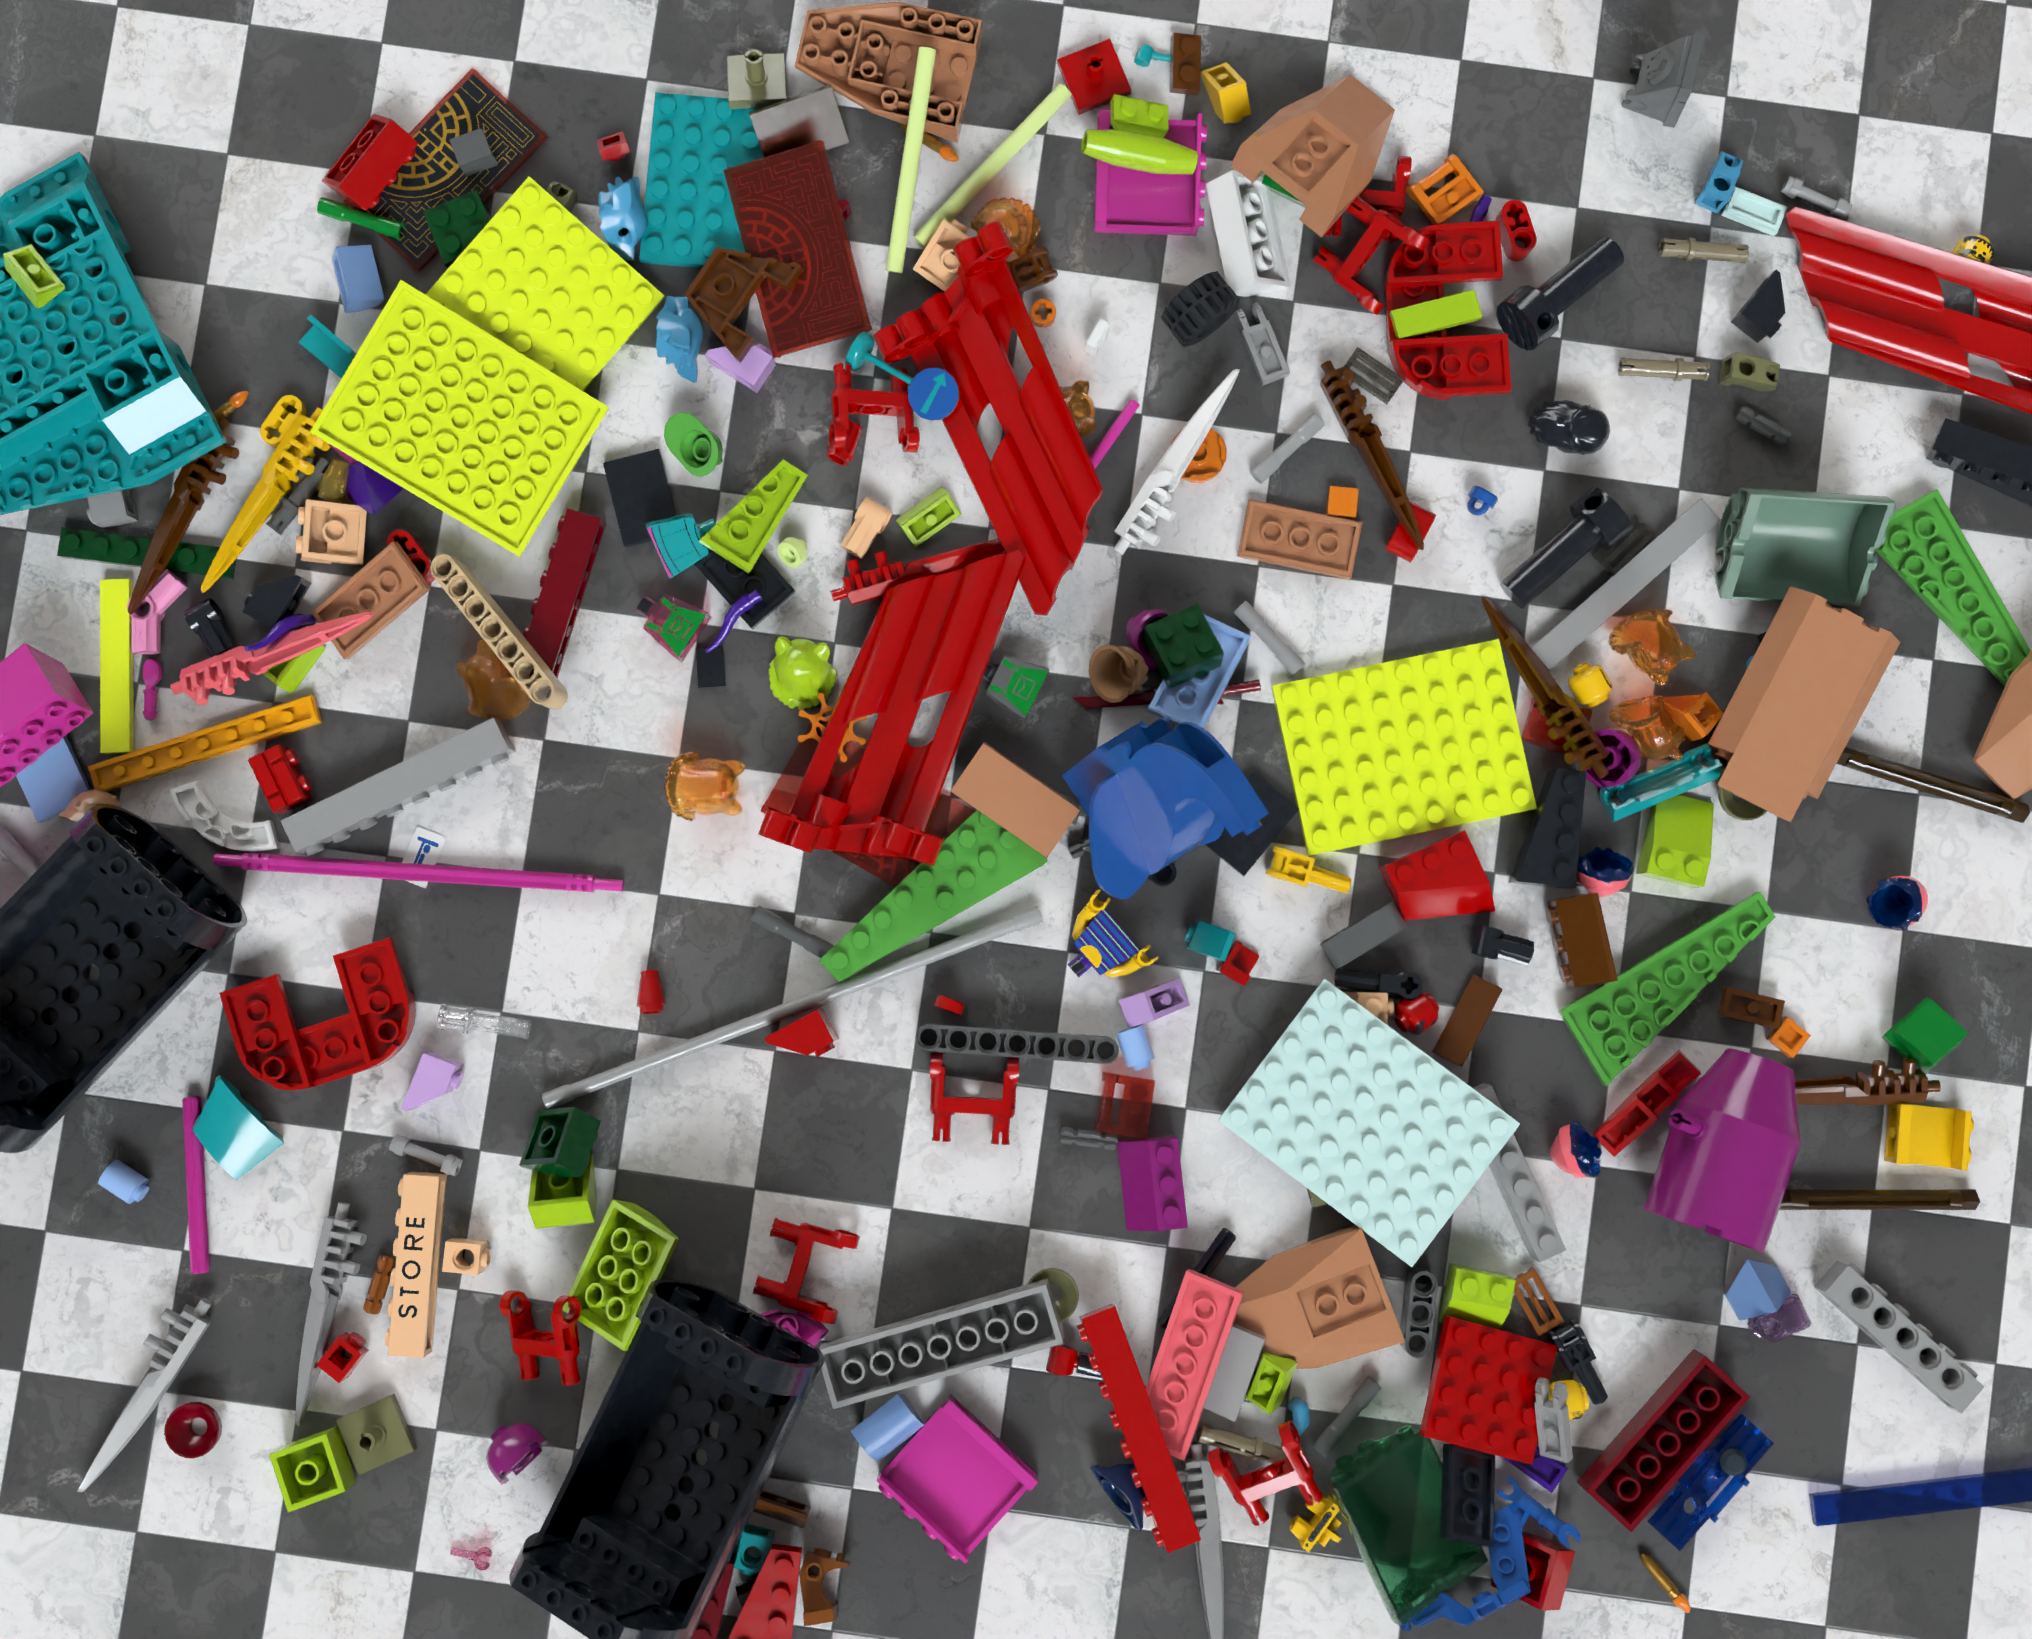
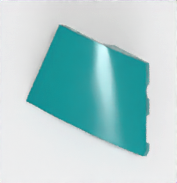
(234, 1130)

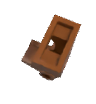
(815, 1604)

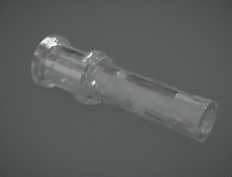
(469, 1020)

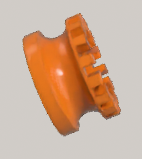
(1036, 319)

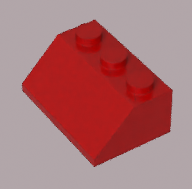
(371, 162)

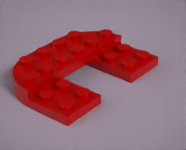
(1432, 361)
(304, 1058)

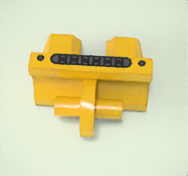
(1320, 1525)

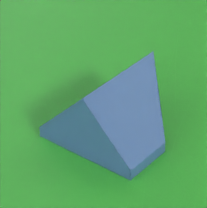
(1757, 1290)

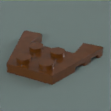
(727, 286)

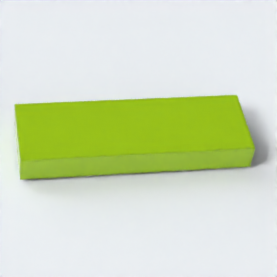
(1436, 315)

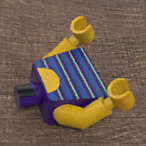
(1104, 943)

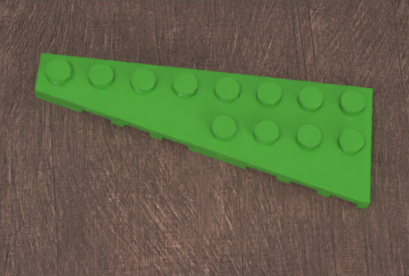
(1942, 569)
(969, 868)
(1626, 1014)

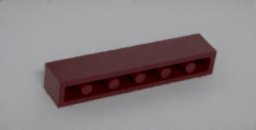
(563, 586)

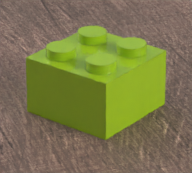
(312, 1469)

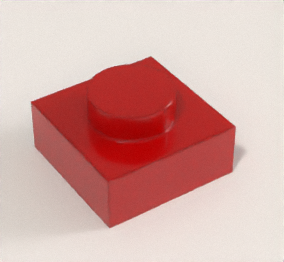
(613, 147)

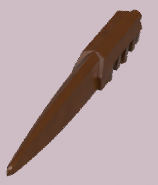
(1365, 436)
(180, 511)
(1551, 699)
(1872, 1089)

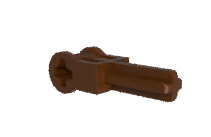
(1027, 270)

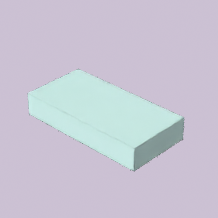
(1754, 211)

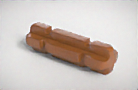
(379, 1284)

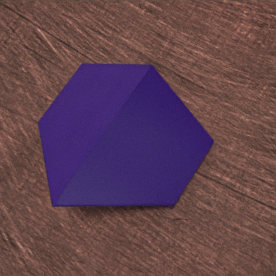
(370, 488)

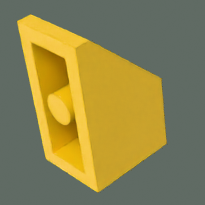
(1227, 93)

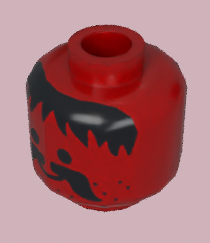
(1416, 1014)

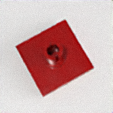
(1093, 76)

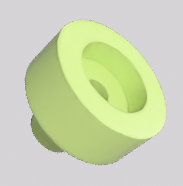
(792, 551)

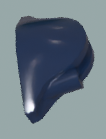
(1122, 1491)

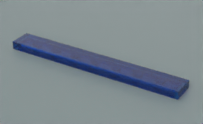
(1921, 1497)

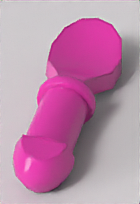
(152, 675)

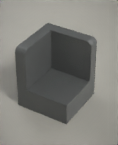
(473, 152)

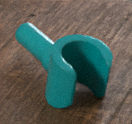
(1147, 53)

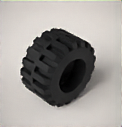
(1200, 309)

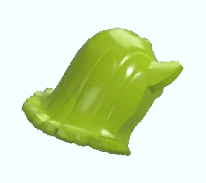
(801, 672)

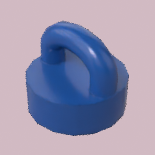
(1483, 497)

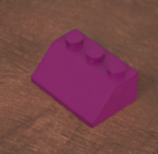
(1152, 1184)

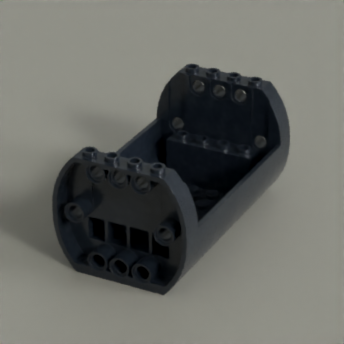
(63, 922)
(608, 1546)

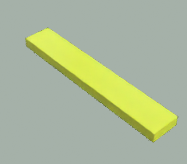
(116, 668)

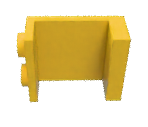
(1928, 1136)

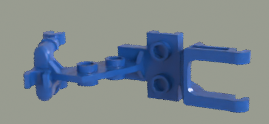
(1506, 1561)

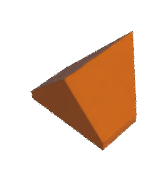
(1694, 713)

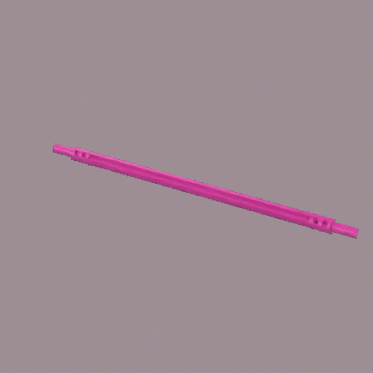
(418, 872)

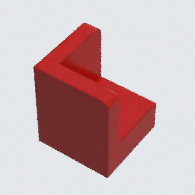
(1238, 963)

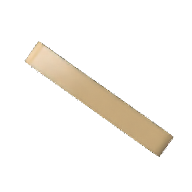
(509, 637)

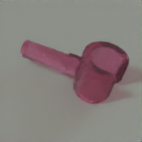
(473, 1555)

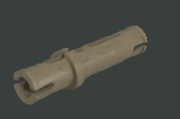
(1693, 249)
(1675, 369)
(1236, 1443)

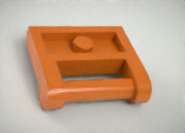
(1451, 197)

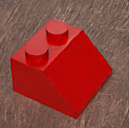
(806, 1035)
(1547, 1571)

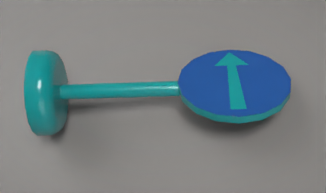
(931, 392)

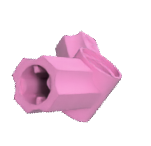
(147, 628)

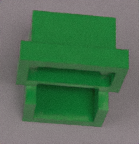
(1925, 1035)

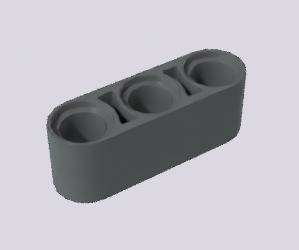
(1363, 935)
(1424, 1325)

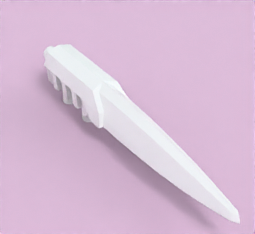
(1166, 475)

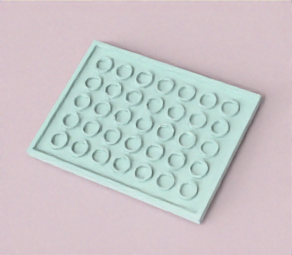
(1368, 1122)

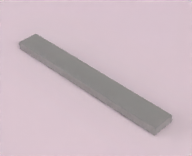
(1625, 584)

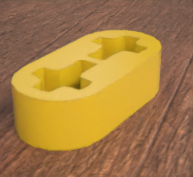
(281, 419)

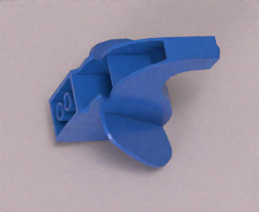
(1158, 798)

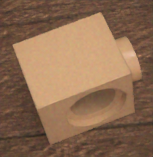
(453, 1256)

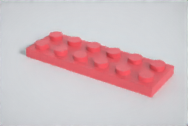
(1190, 1357)

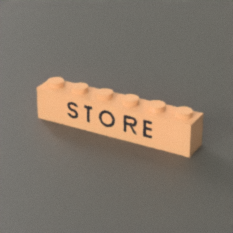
(416, 1264)

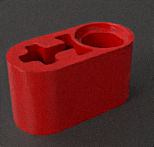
(1521, 227)
(1401, 543)
(414, 546)

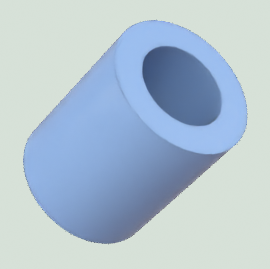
(1135, 1047)
(124, 1182)

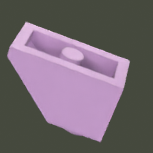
(751, 371)
(1154, 1002)
(432, 1080)

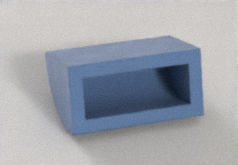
(357, 278)
(887, 1427)

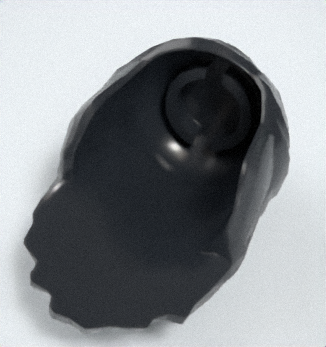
(1570, 427)

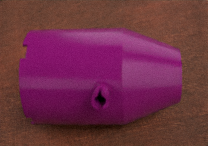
(1730, 1150)

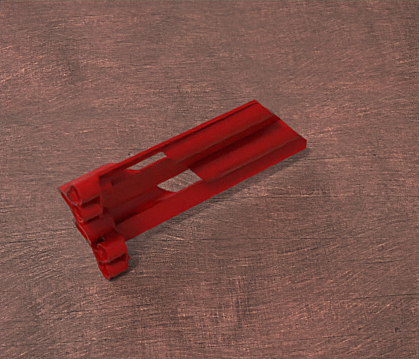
(1888, 304)
(1040, 474)
(922, 643)

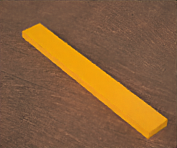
(205, 744)

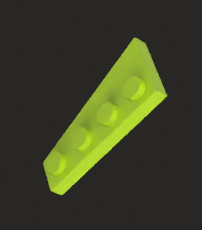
(750, 524)

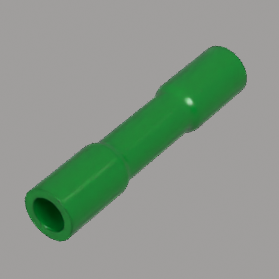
(345, 213)

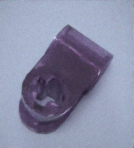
(1787, 1320)

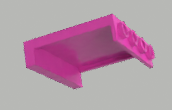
(1151, 202)
(956, 1478)

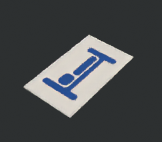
(424, 849)

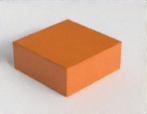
(1342, 502)
(1788, 1037)

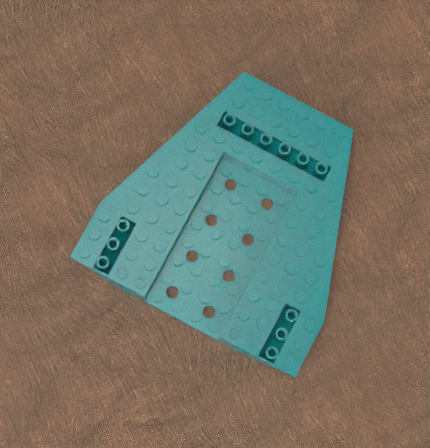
(125, 396)

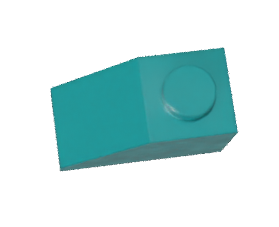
(1209, 940)

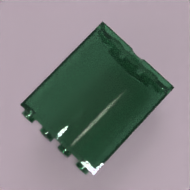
(1393, 1513)

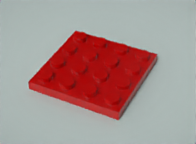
(1486, 1390)

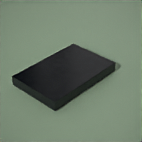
(639, 494)
(735, 582)
(1242, 850)
(1467, 1496)

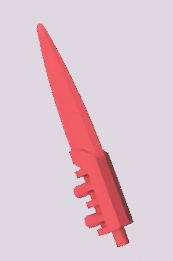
(224, 669)

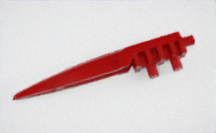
(874, 582)

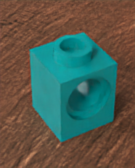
(758, 1537)

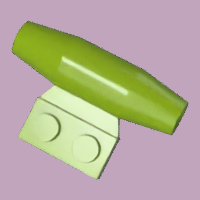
(1139, 139)

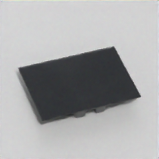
(710, 667)

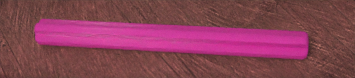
(195, 1188)

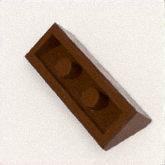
(1467, 1020)
(782, 1509)

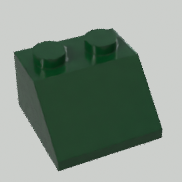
(560, 1142)

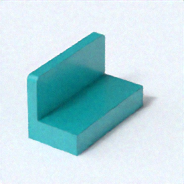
(327, 347)

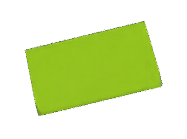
(33, 275)
(928, 517)
(293, 671)
(1271, 1382)

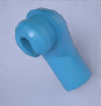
(1300, 1414)

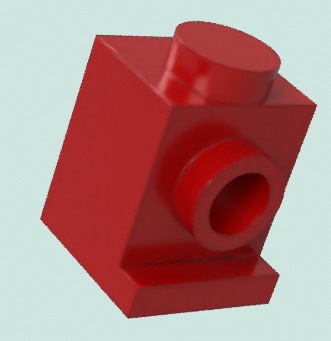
(335, 1361)

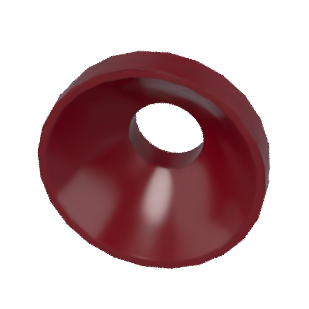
(183, 1439)

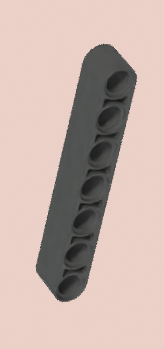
(1031, 1049)

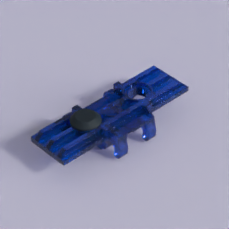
(1732, 1455)

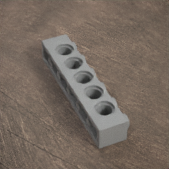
(1955, 1391)

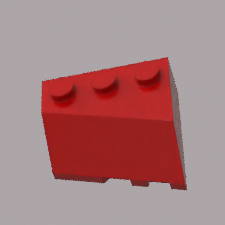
(1439, 880)

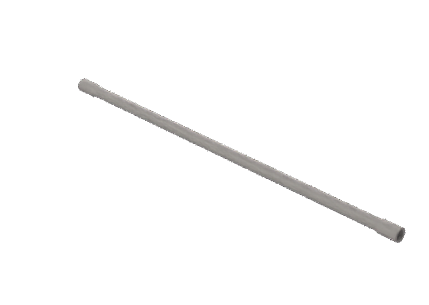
(571, 1091)

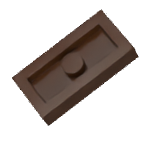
(1185, 63)
(1751, 1007)

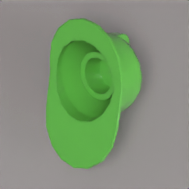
(693, 444)

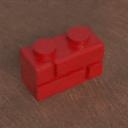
(280, 778)

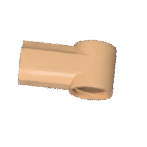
(869, 521)

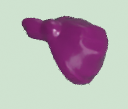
(1135, 633)

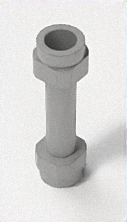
(1838, 208)
(402, 1145)

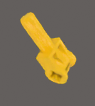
(1301, 869)

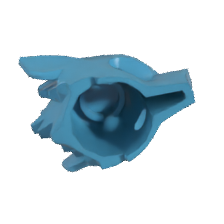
(620, 210)
(679, 336)

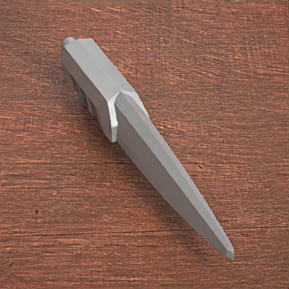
(325, 1292)
(164, 1367)
(1209, 1556)

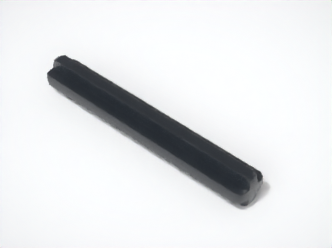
(1206, 1265)

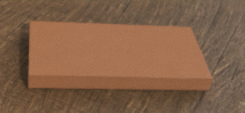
(1299, 539)
(383, 587)
(1015, 799)

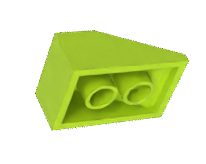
(1678, 842)

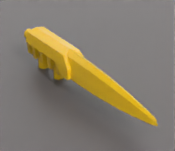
(267, 493)

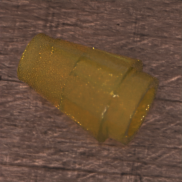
(334, 481)

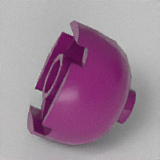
(1622, 760)
(513, 1449)

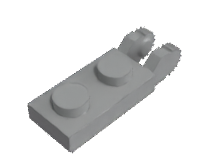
(1262, 346)
(1553, 1421)

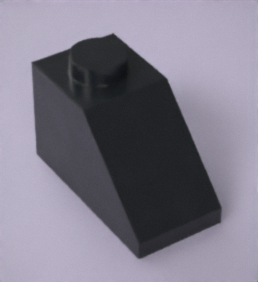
(1763, 309)
(276, 599)

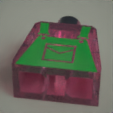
(673, 623)

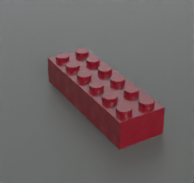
(1663, 1439)

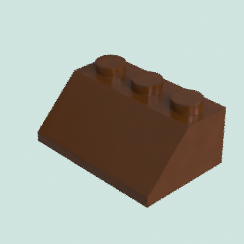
(1581, 940)

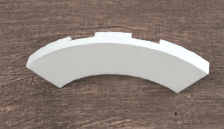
(218, 827)

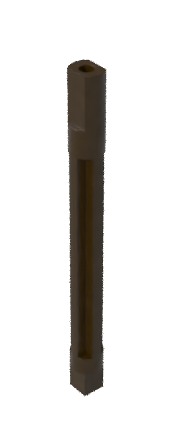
(1934, 784)
(1880, 1199)

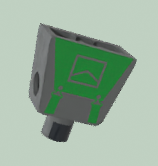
(1015, 685)

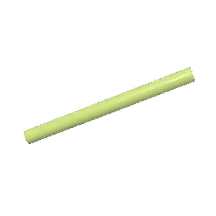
(910, 159)
(994, 163)

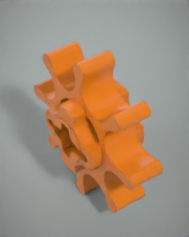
(817, 718)

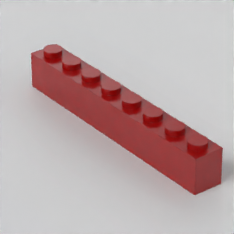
(1139, 1427)

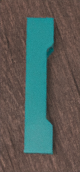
(1661, 783)

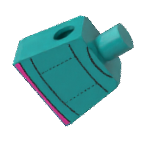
(678, 542)

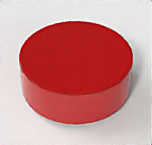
(949, 1005)

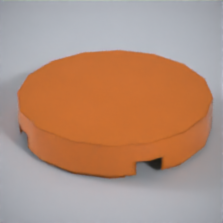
(1207, 460)

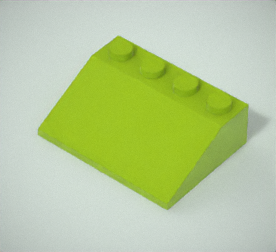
(618, 1269)

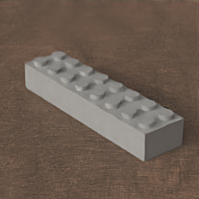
(941, 1343)

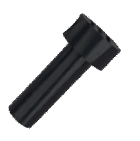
(1532, 313)
(1595, 522)

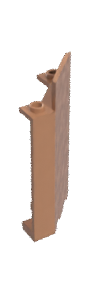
(1799, 702)

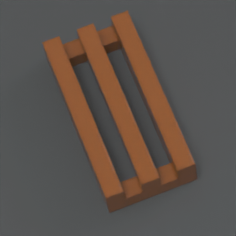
(1547, 1325)

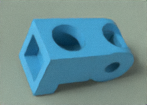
(1719, 182)

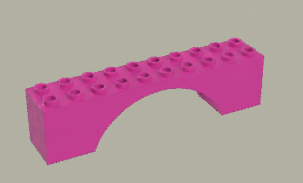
(36, 708)

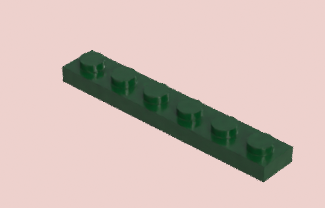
(132, 550)

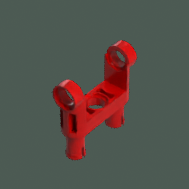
(1391, 201)
(1378, 225)
(894, 403)
(999, 1108)
(789, 1292)
(528, 1342)
(1250, 1487)

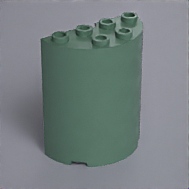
(1801, 542)

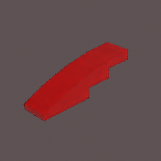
(1646, 1103)

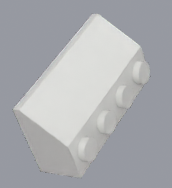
(1247, 235)

